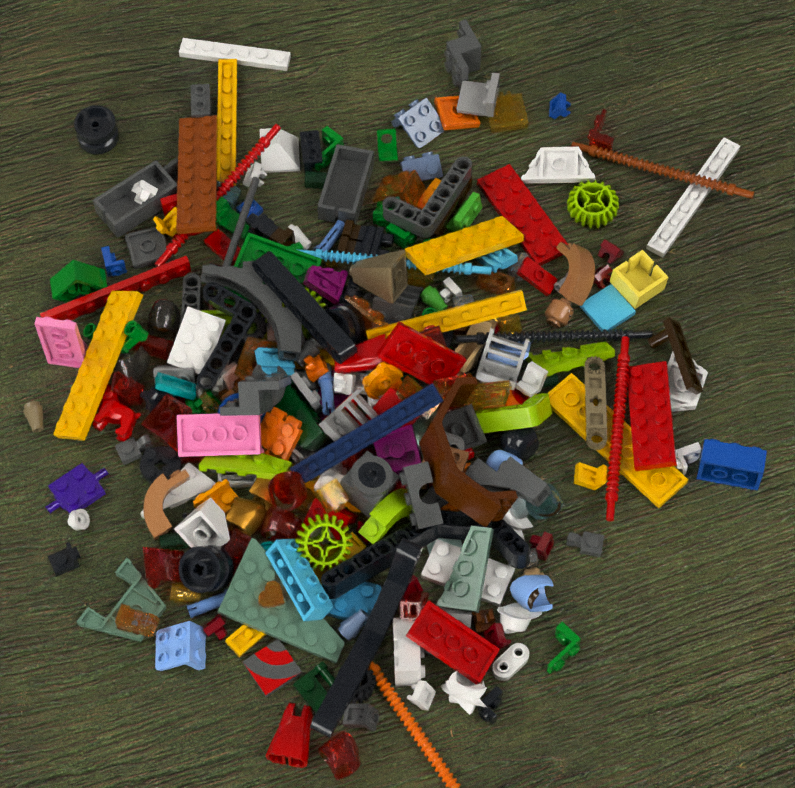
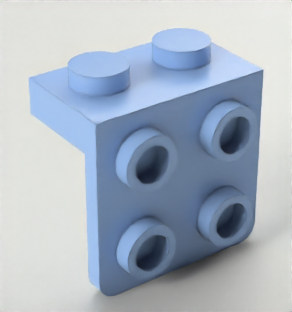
(180, 646)

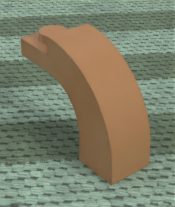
(580, 274)
(153, 503)

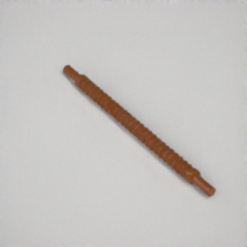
(730, 188)

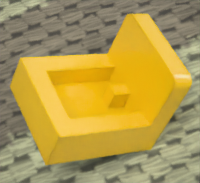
(168, 224)
(590, 476)

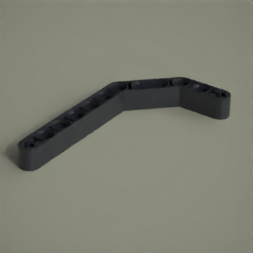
(381, 554)
(369, 641)

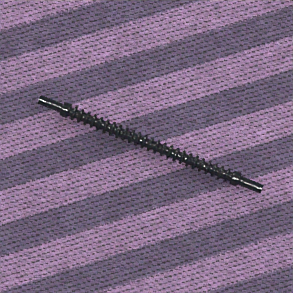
(480, 337)

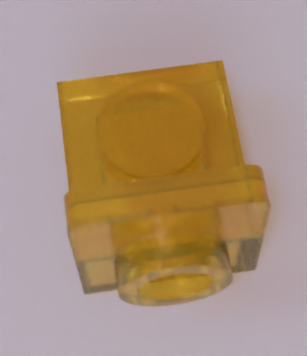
(509, 323)
(210, 405)

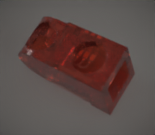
(413, 605)

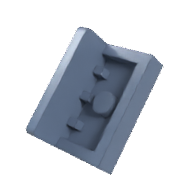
(427, 166)

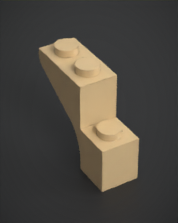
(472, 351)

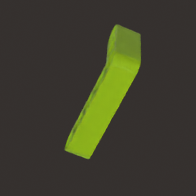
(525, 415)

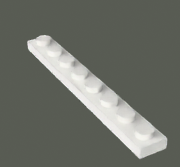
(692, 198)

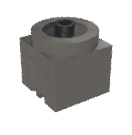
(369, 482)

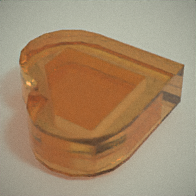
(271, 596)

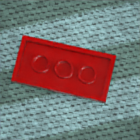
(419, 355)
(452, 642)

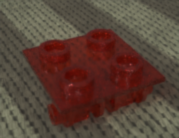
(161, 565)

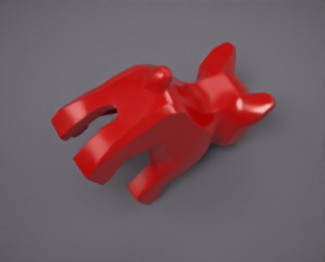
(114, 412)

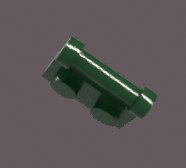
(311, 689)

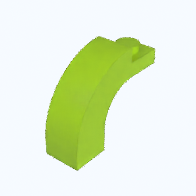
(385, 516)

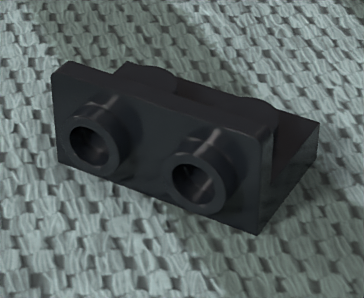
(310, 149)

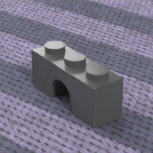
(414, 478)

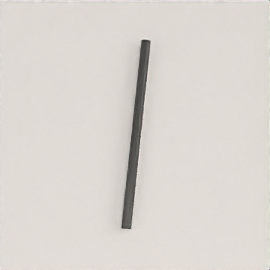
(240, 224)

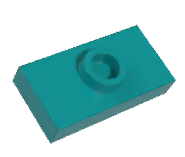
(175, 386)

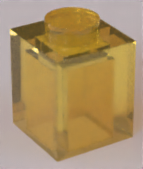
(418, 278)
(332, 496)

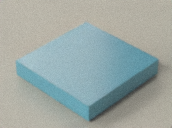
(608, 308)

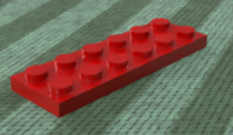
(520, 208)
(651, 416)

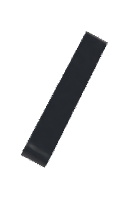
(304, 307)

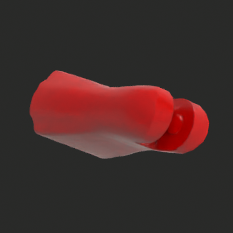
(365, 358)
(292, 738)

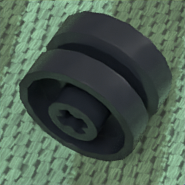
(96, 129)
(348, 319)
(206, 568)

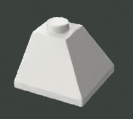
(281, 154)
(204, 526)

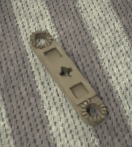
(595, 415)

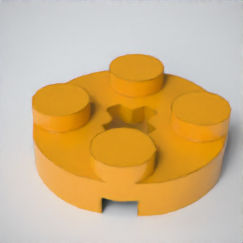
(381, 379)

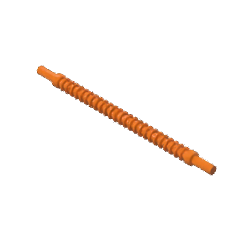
(413, 727)

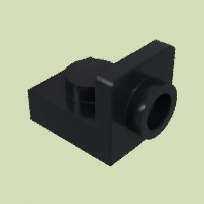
(65, 560)
(491, 701)

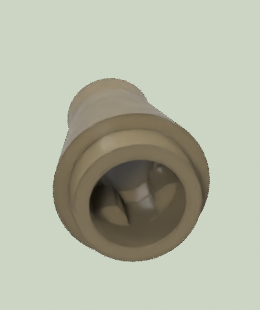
(34, 414)

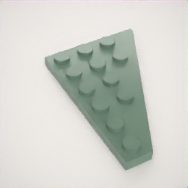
(280, 621)

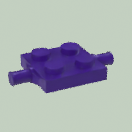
(76, 489)

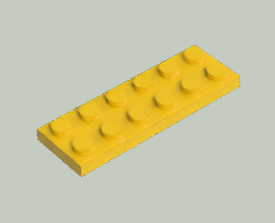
(463, 245)

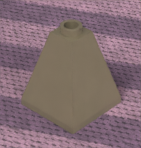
(382, 275)

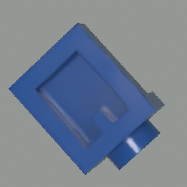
(113, 267)

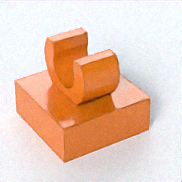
(315, 367)

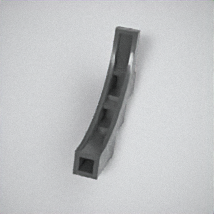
(248, 284)
(509, 477)

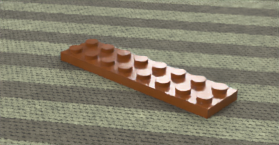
(197, 175)

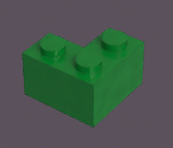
(77, 279)

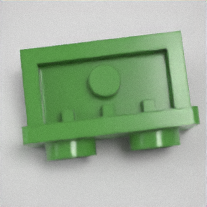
(466, 213)

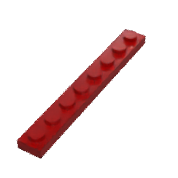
(139, 283)

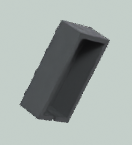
(346, 184)
(118, 205)

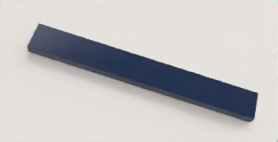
(368, 433)

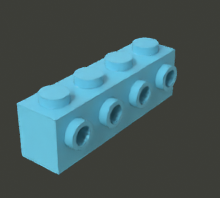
(299, 580)

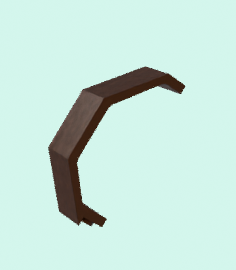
(447, 479)

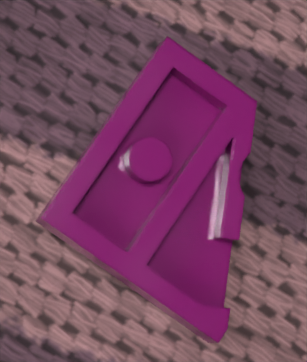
(326, 282)

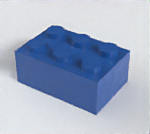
(731, 464)

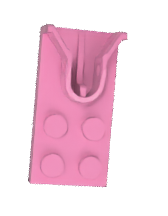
(61, 341)
(218, 435)

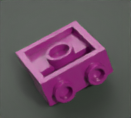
(399, 448)

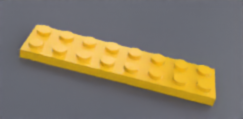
(97, 365)
(657, 484)

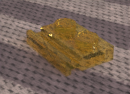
(490, 395)

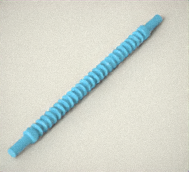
(468, 268)

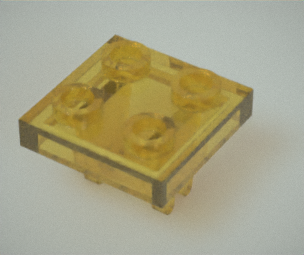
(509, 113)

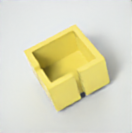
(636, 284)

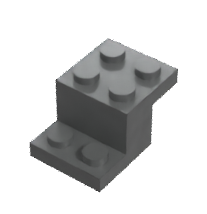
(462, 54)
(255, 394)

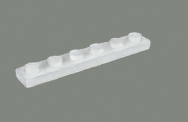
(244, 54)

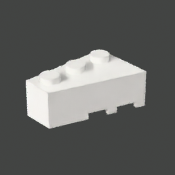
(406, 655)

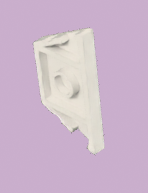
(558, 166)
(680, 397)

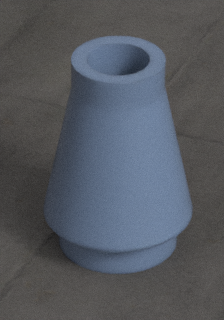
(351, 626)

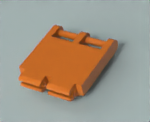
(280, 433)

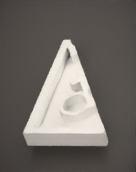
(189, 490)

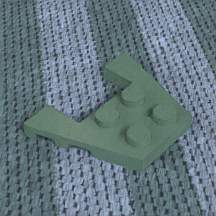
(138, 597)

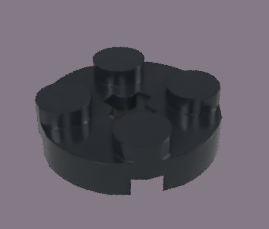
(158, 455)

